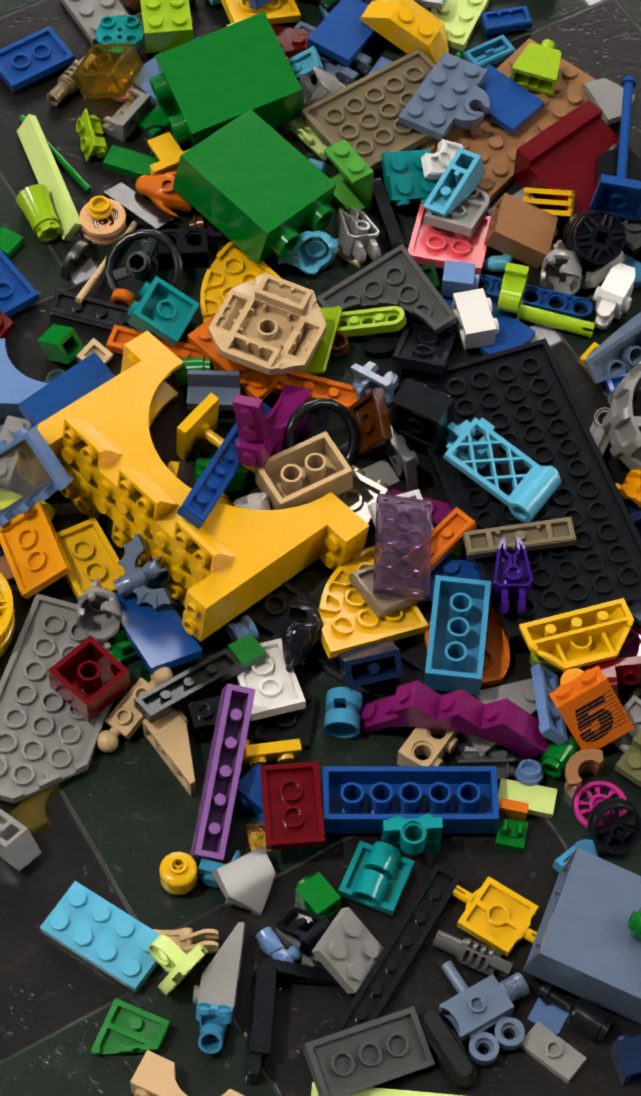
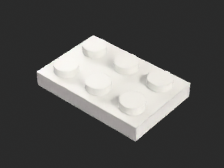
(275, 687)

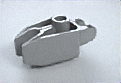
(357, 235)

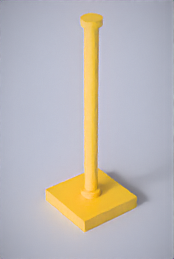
(200, 425)

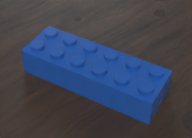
(363, 796)

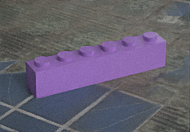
(222, 773)

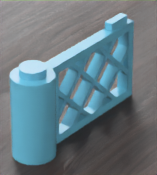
(534, 487)

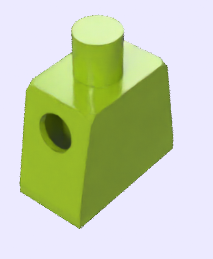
(538, 67)

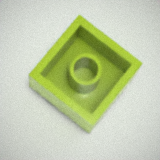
(165, 24)

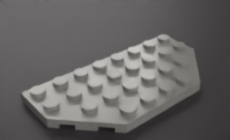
(39, 731)

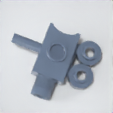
(481, 1008)

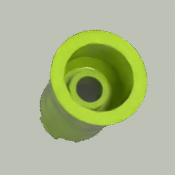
(39, 211)

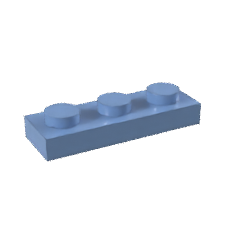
(550, 720)

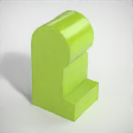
(513, 287)

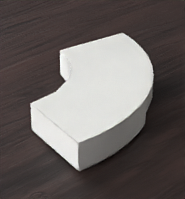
(436, 163)

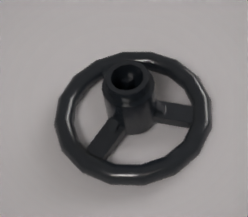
(142, 258)
(325, 406)

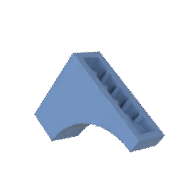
(13, 385)

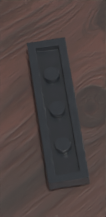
(188, 685)

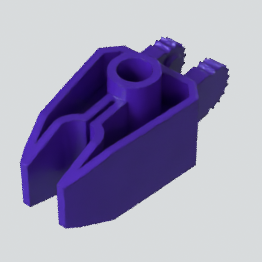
(512, 576)

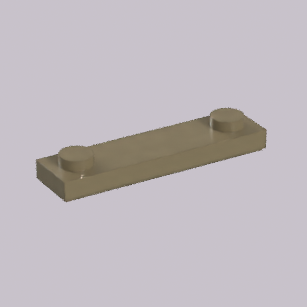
(534, 535)

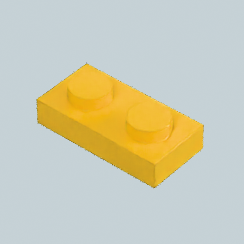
(282, 751)

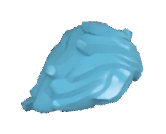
(312, 252)

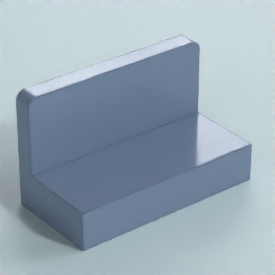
(220, 383)

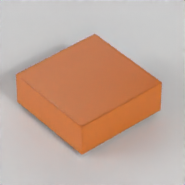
(513, 809)

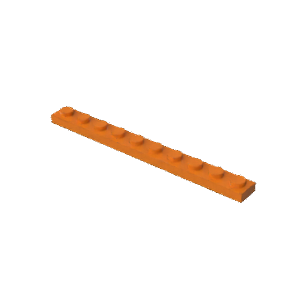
(318, 386)

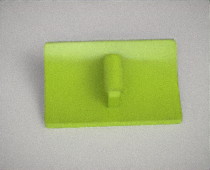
(321, 356)

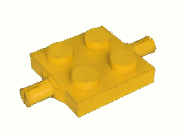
(496, 915)

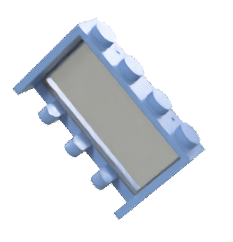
(28, 473)

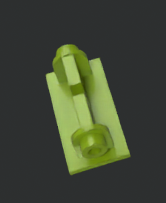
(89, 128)

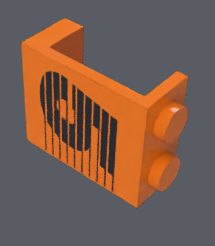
(591, 710)

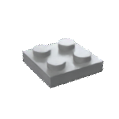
(348, 950)

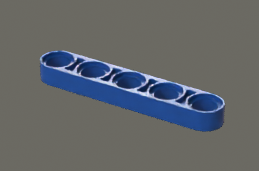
(544, 297)

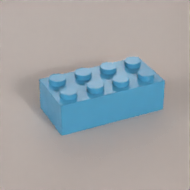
(457, 634)

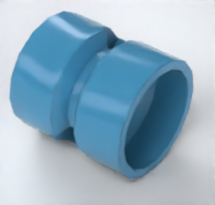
(343, 712)

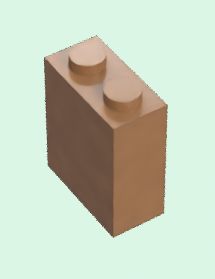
(521, 230)

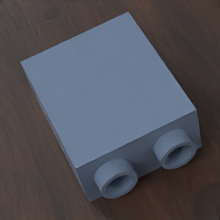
(586, 937)

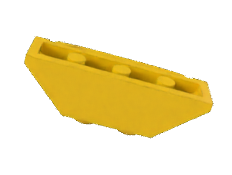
(407, 26)
(580, 635)

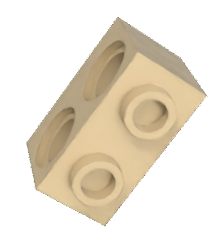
(422, 743)

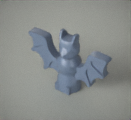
(137, 578)

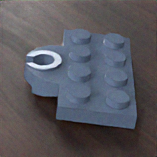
(448, 98)

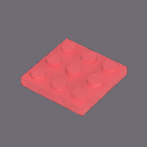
(437, 245)

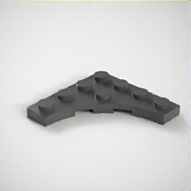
(392, 282)

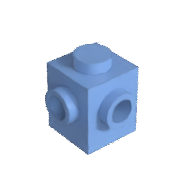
(458, 277)

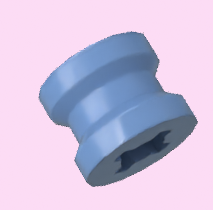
(242, 629)

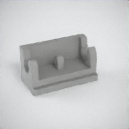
(124, 120)

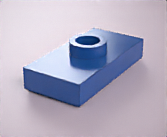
(506, 20)

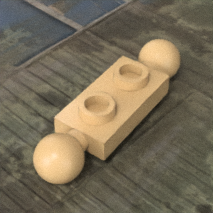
(125, 717)

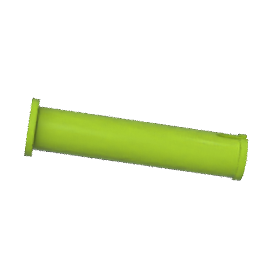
(555, 320)

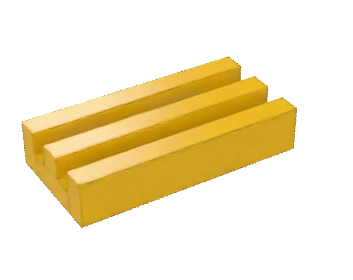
(570, 203)

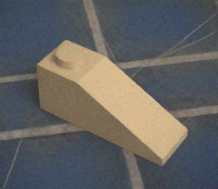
(171, 742)

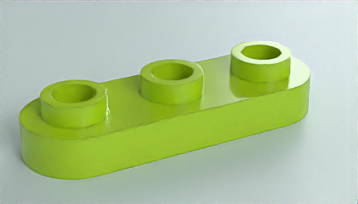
(371, 321)

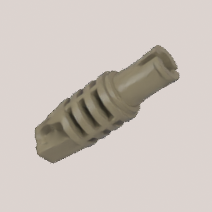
(65, 86)

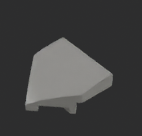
(606, 97)
(247, 880)

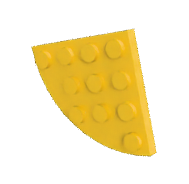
(226, 272)
(349, 619)

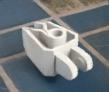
(614, 295)

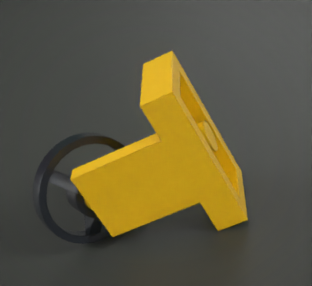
(165, 150)

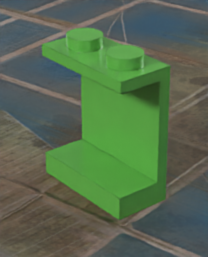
(354, 178)

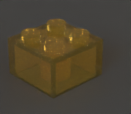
(108, 70)

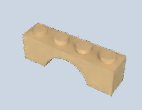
(157, 1078)

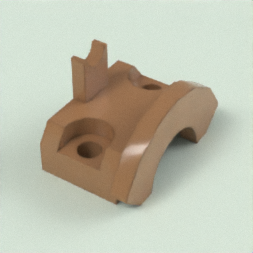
(583, 761)

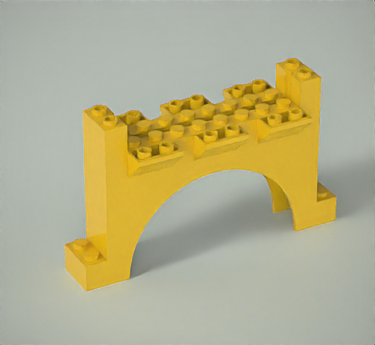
(118, 473)

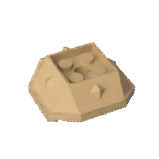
(274, 307)

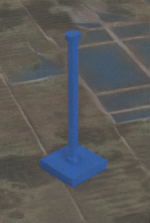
(618, 193)

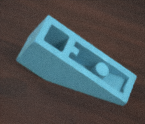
(455, 183)

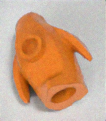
(160, 192)

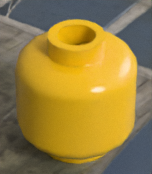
(178, 873)

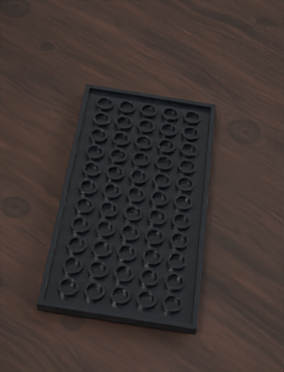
(536, 412)

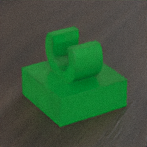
(122, 648)
(511, 834)

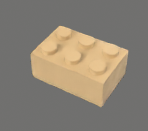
(304, 473)

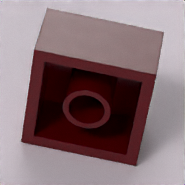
(89, 678)

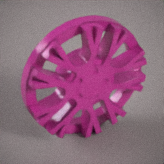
(594, 800)

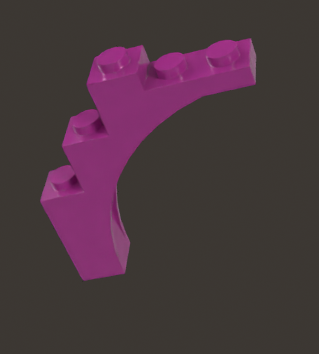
(261, 435)
(457, 711)

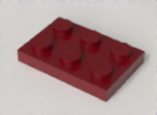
(292, 805)

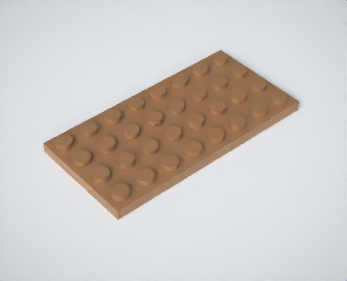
(497, 145)

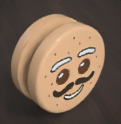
(104, 231)

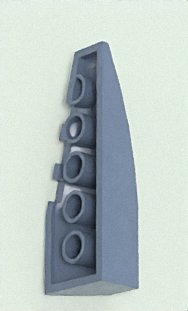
(616, 352)

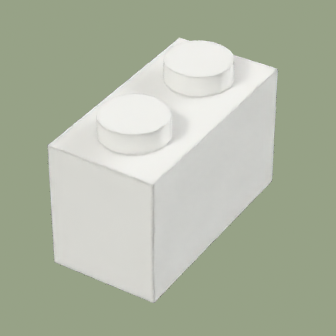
(474, 318)

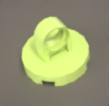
(174, 961)

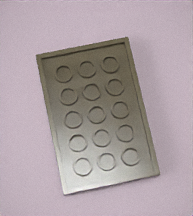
(370, 109)

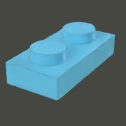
(305, 61)

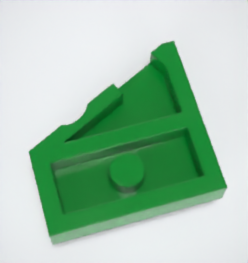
(130, 1031)

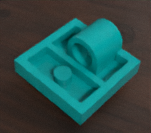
(413, 834)

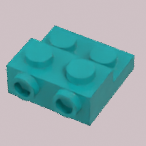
(405, 177)
(162, 310)

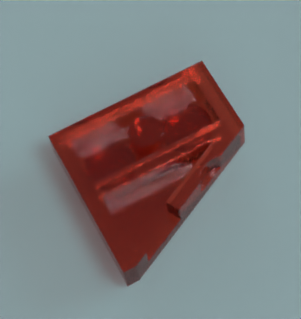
(291, 39)

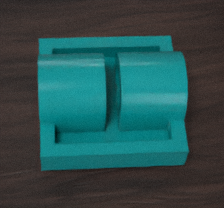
(376, 876)

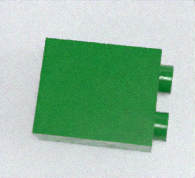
(224, 77)
(255, 187)

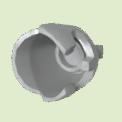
(326, 85)
(561, 270)
(98, 612)

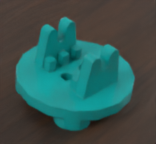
(122, 27)

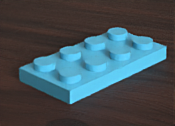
(102, 936)

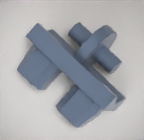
(368, 378)

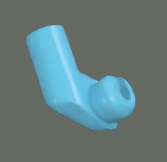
(497, 263)

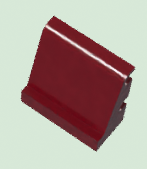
(565, 157)

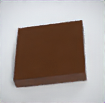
(372, 421)

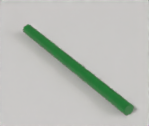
(63, 162)

